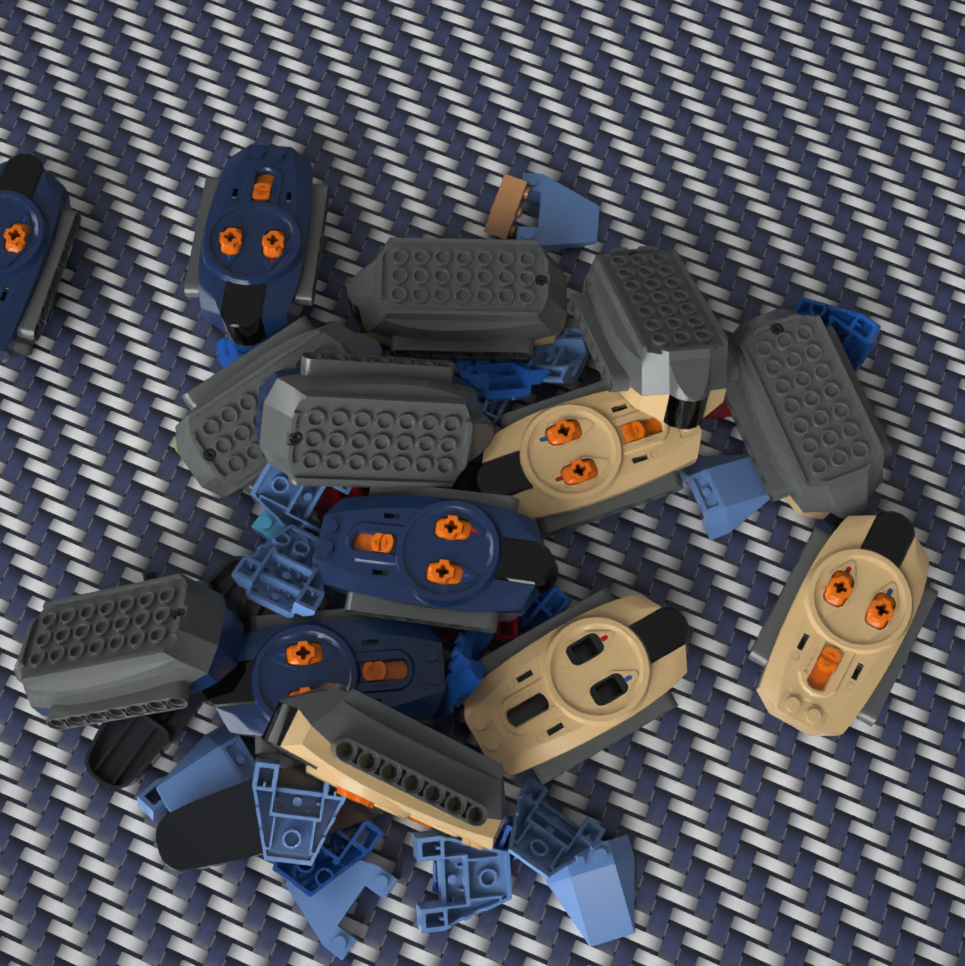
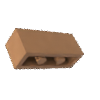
(507, 207)

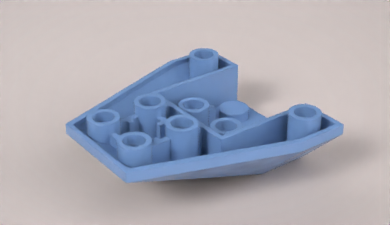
(725, 491)
(209, 767)

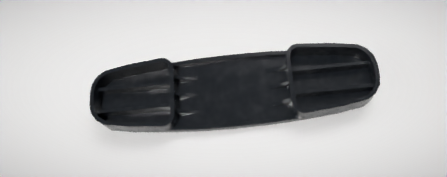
(131, 746)
(226, 825)

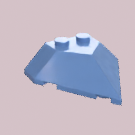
(563, 358)

